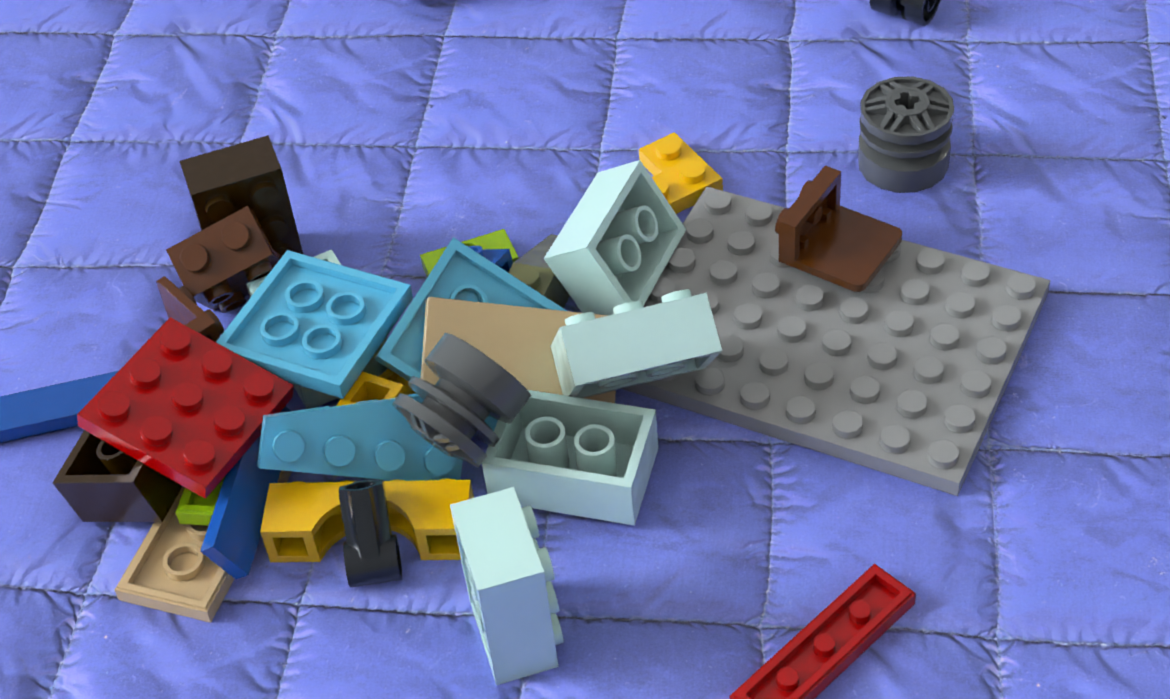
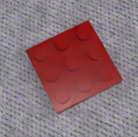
(185, 407)

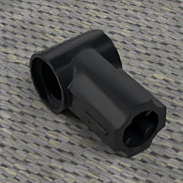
(369, 547)

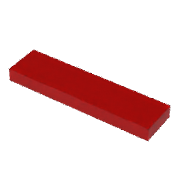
(831, 639)

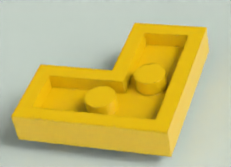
(678, 171)

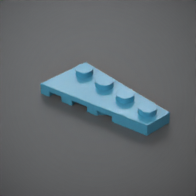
(352, 441)

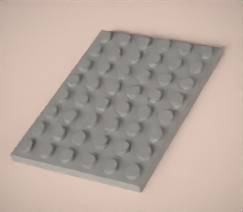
(866, 376)

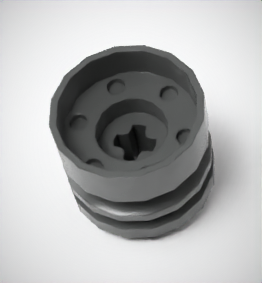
(905, 134)
(461, 400)

